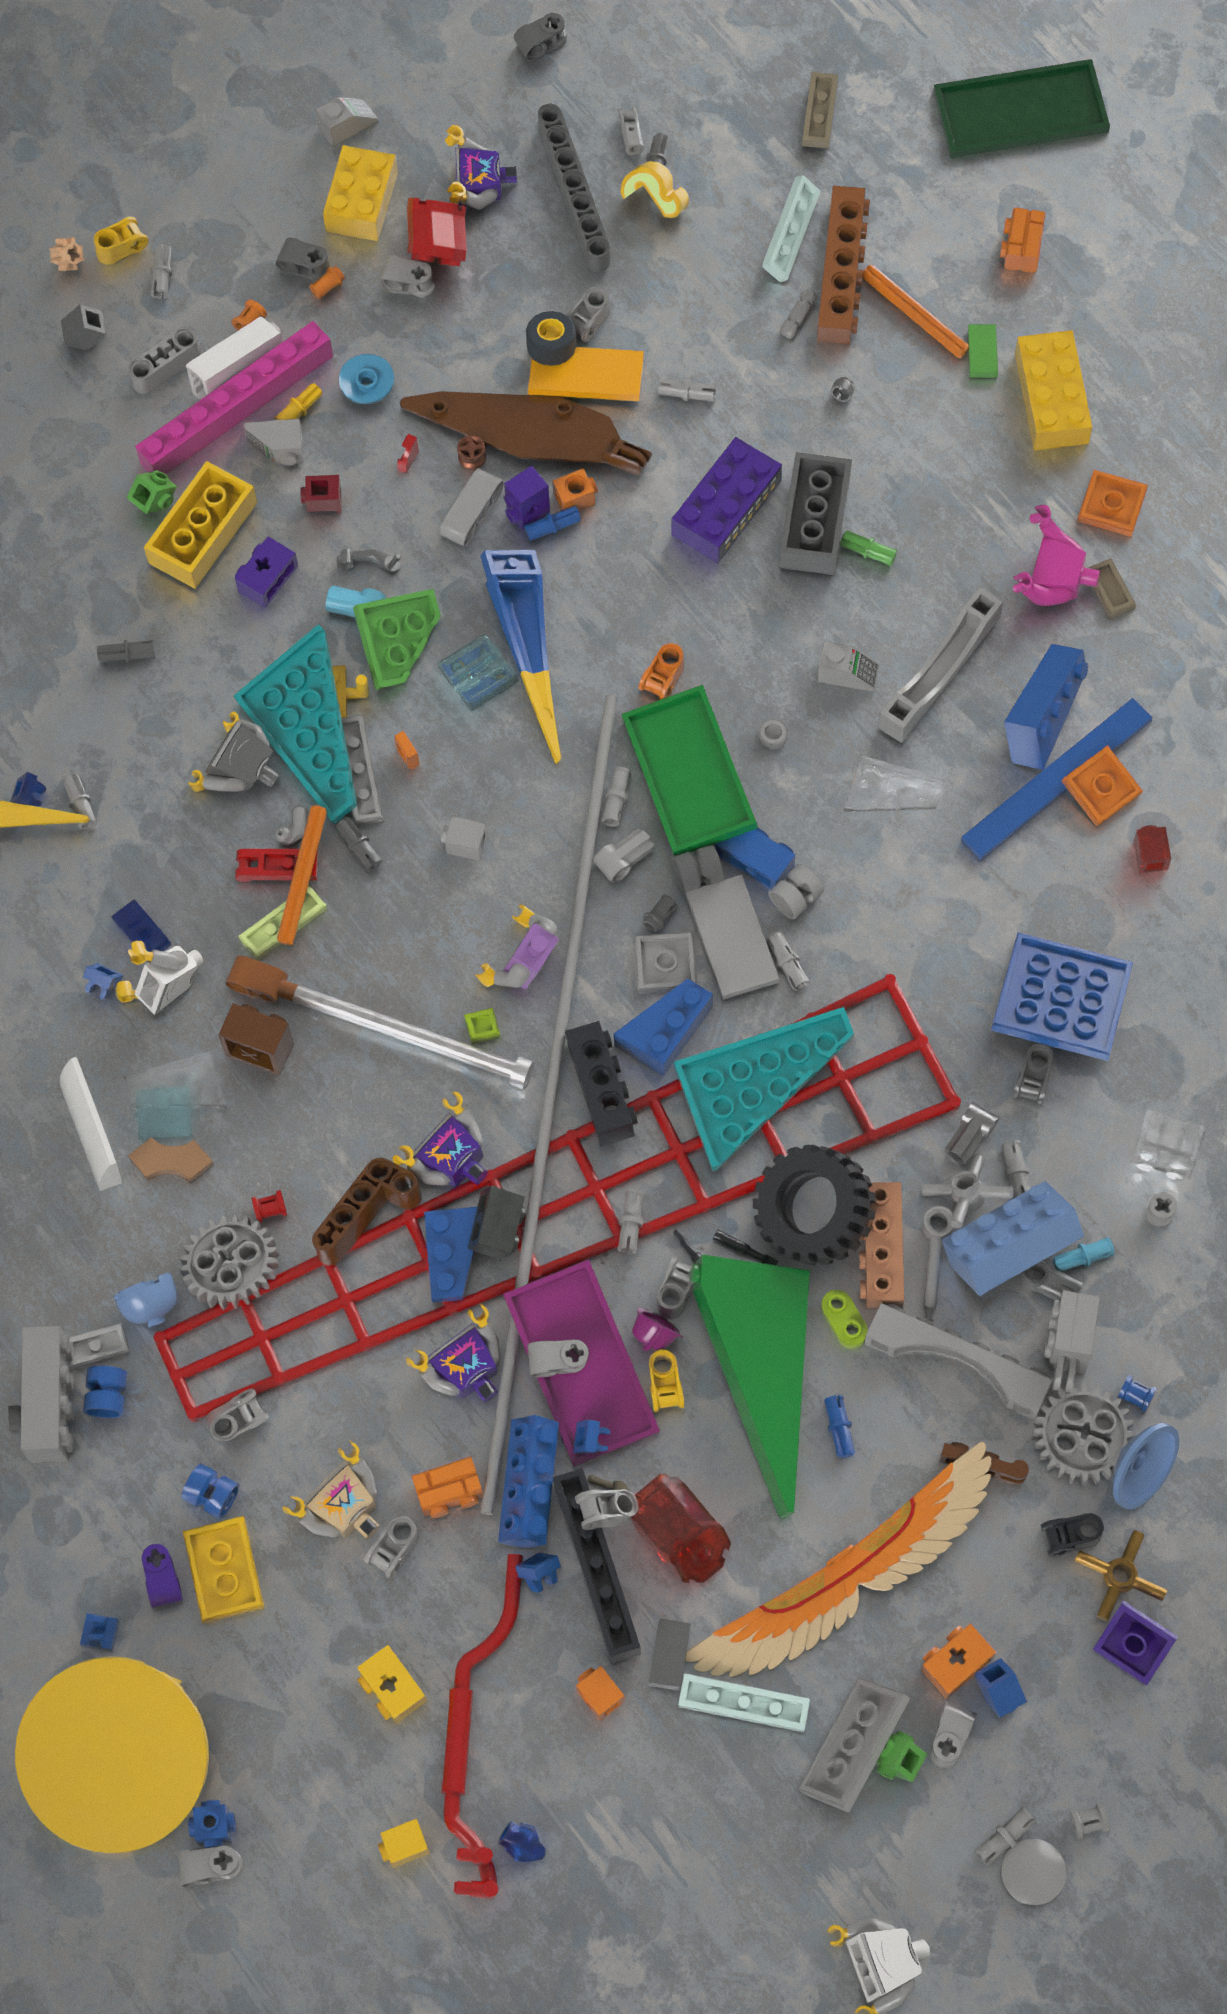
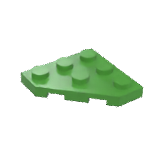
(395, 634)

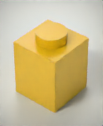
(403, 1844)

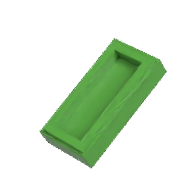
(982, 351)

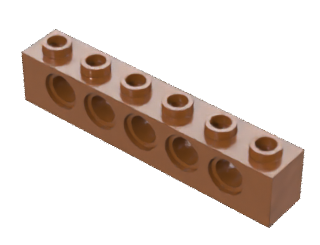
(835, 326)

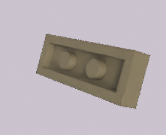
(820, 110)

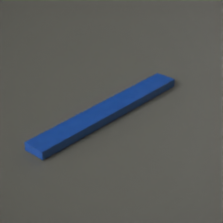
(1047, 784)

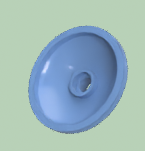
(1144, 1465)

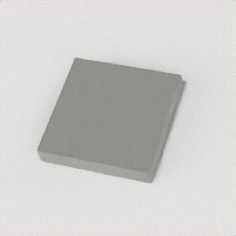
(664, 961)

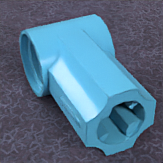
(343, 600)

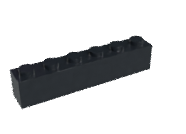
(597, 1571)

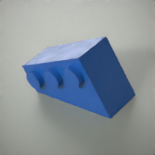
(665, 1027)

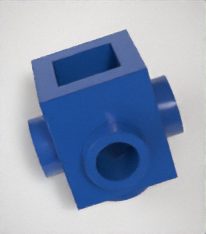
(220, 1832)

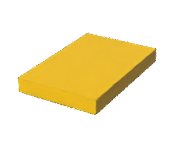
(223, 1569)

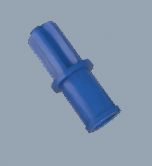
(552, 523)
(839, 1426)

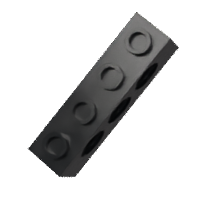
(608, 1125)

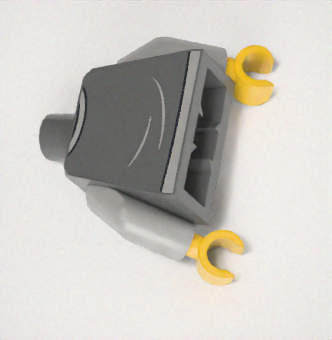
(238, 760)

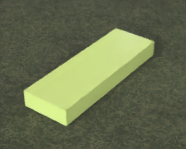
(263, 935)

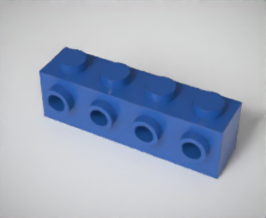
(528, 1482)

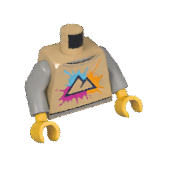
(341, 1501)

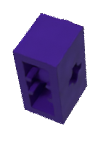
(526, 497)
(266, 571)

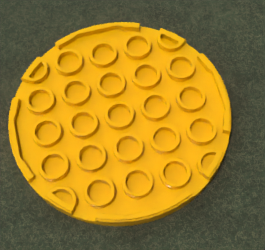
(111, 1754)

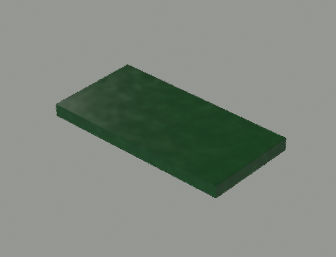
(1021, 108)

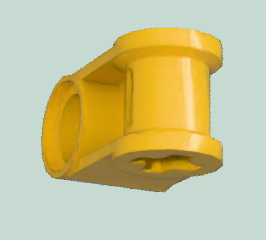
(120, 241)
(665, 1387)

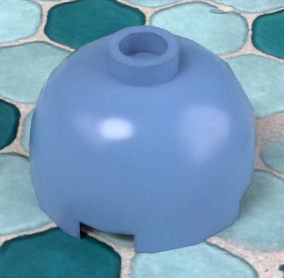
(148, 1300)

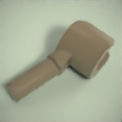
(615, 1485)

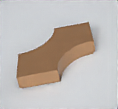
(158, 1159)

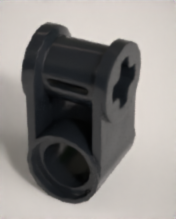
(1070, 1533)

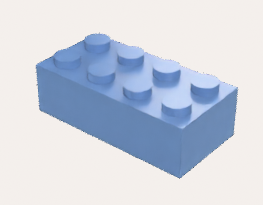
(1012, 1238)

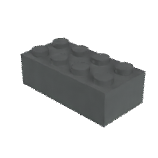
(815, 513)

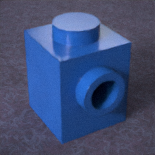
(1000, 1687)

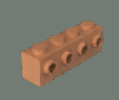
(883, 1249)

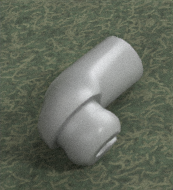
(291, 834)

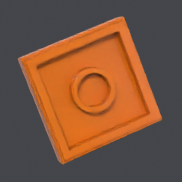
(1112, 503)
(1102, 785)

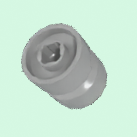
(799, 888)

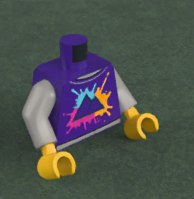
(477, 172)
(448, 1151)
(464, 1361)

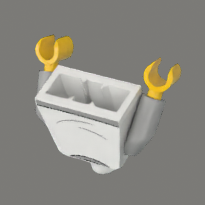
(162, 977)
(883, 1961)

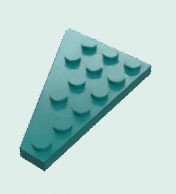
(303, 722)

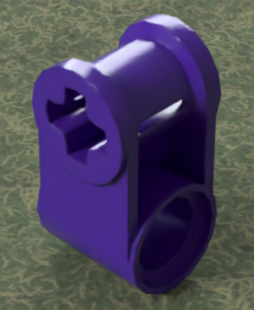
(161, 1581)

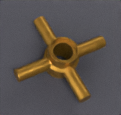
(1114, 1586)

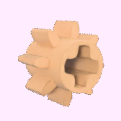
(66, 254)

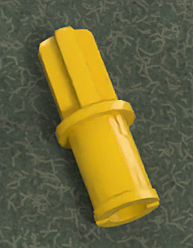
(299, 405)

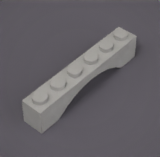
(962, 639)
(899, 1334)

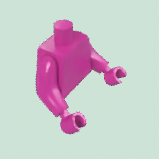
(1058, 566)

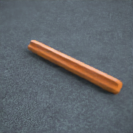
(915, 311)
(301, 875)

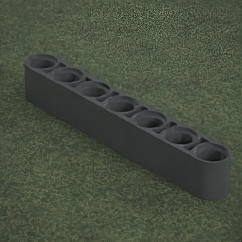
(577, 197)

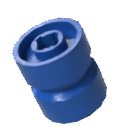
(105, 1392)
(200, 1487)

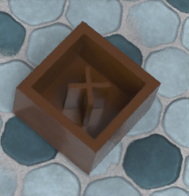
(256, 1038)

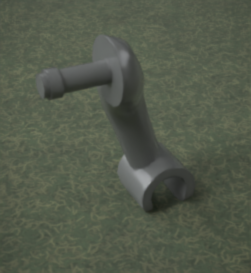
(388, 562)

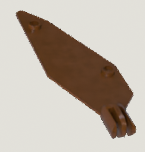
(532, 427)

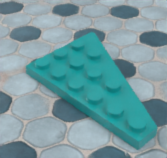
(750, 1080)

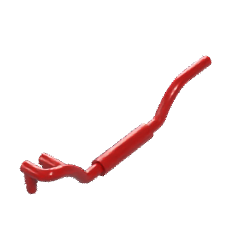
(458, 1743)

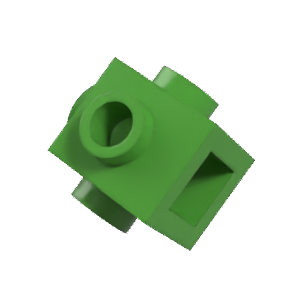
(152, 492)
(900, 1758)

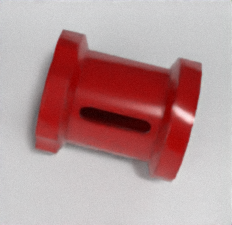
(269, 1206)

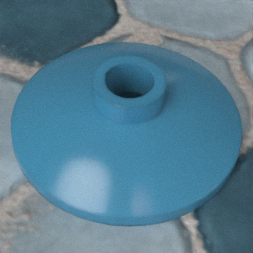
(366, 369)

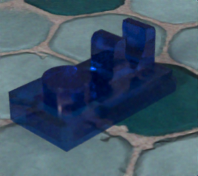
(140, 927)

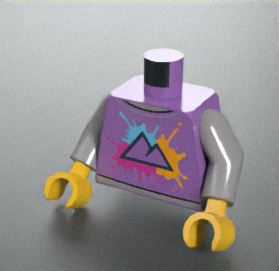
(528, 955)

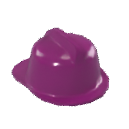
(654, 1330)

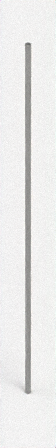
(549, 1100)

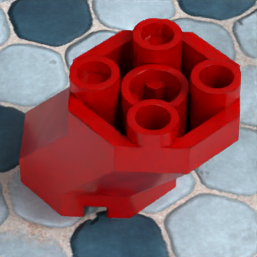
(436, 231)

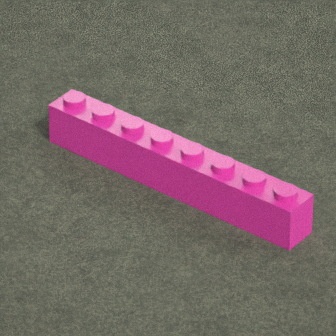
(235, 400)

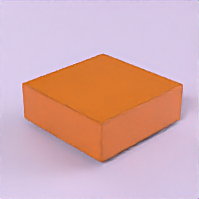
(406, 750)

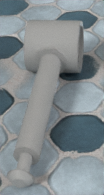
(934, 1254)

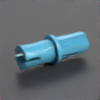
(1084, 1255)

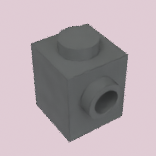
(83, 327)

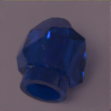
(522, 1842)

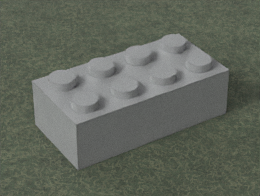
(46, 1394)

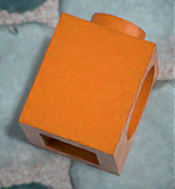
(575, 481)
(599, 1692)

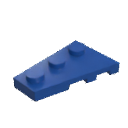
(447, 1251)

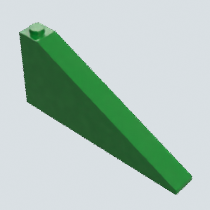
(759, 1337)

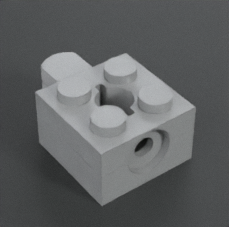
(1071, 1336)

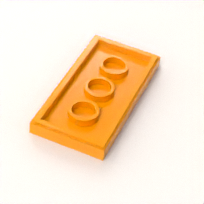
(591, 374)

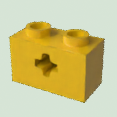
(384, 1667)

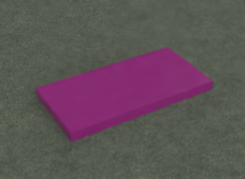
(607, 1388)

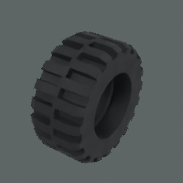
(778, 1195)

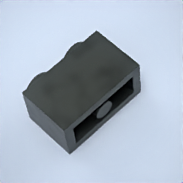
(497, 1223)

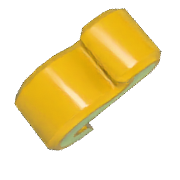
(659, 185)

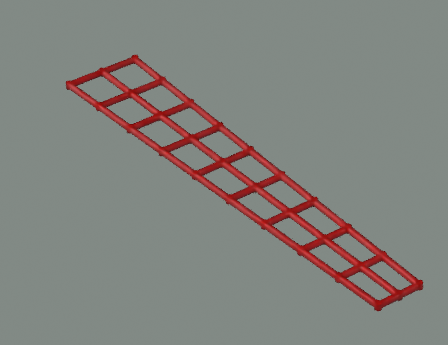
(346, 1300)

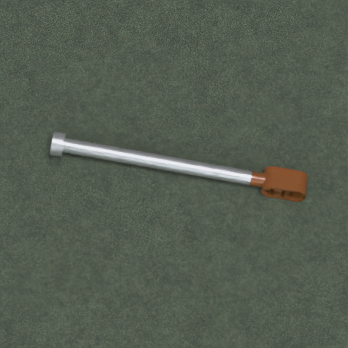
(270, 983)

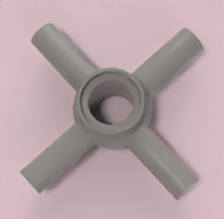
(967, 1191)

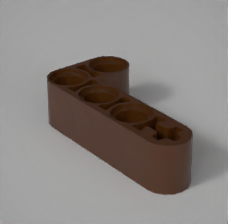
(335, 1240)

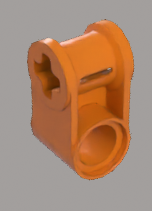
(661, 676)

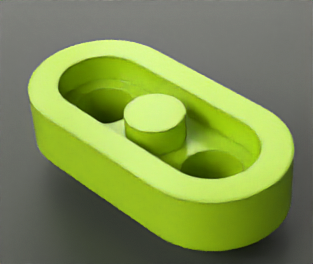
(844, 1317)

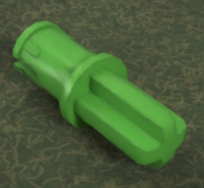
(868, 548)

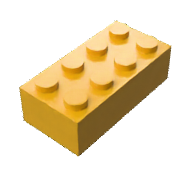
(1053, 390)
(200, 524)

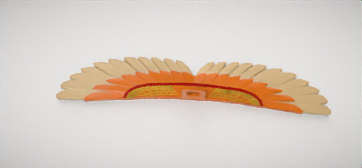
(877, 1561)

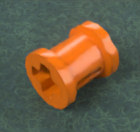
(250, 313)

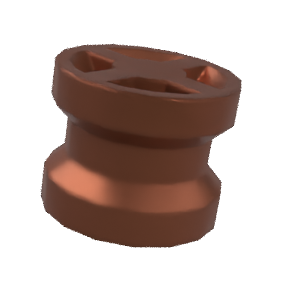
(471, 445)

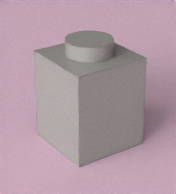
(464, 838)

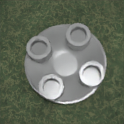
(1033, 1872)

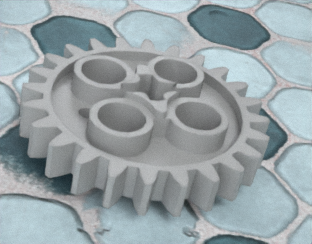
(229, 1262)
(1090, 1407)

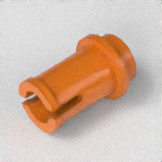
(327, 282)

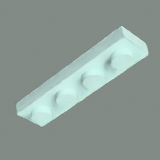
(791, 228)
(744, 1703)

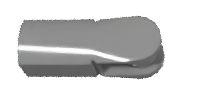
(631, 131)

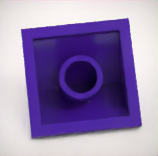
(1135, 1643)

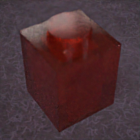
(1152, 849)

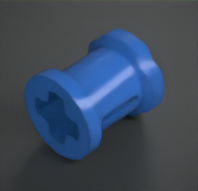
(1136, 1393)

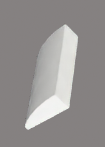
(89, 1126)

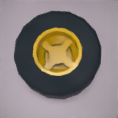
(551, 338)

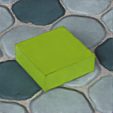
(482, 1026)

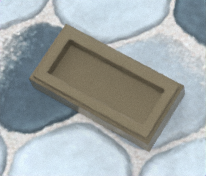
(1112, 590)

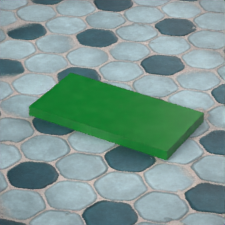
(689, 771)

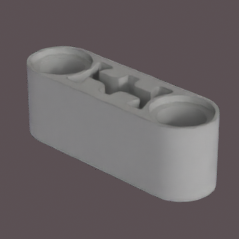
(164, 360)
(471, 507)

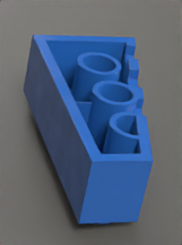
(1044, 706)

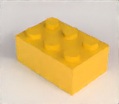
(360, 193)

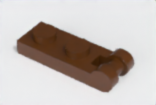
(1011, 1473)

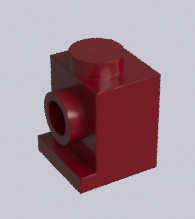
(322, 493)

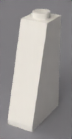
(232, 356)

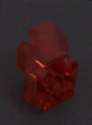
(680, 1529)

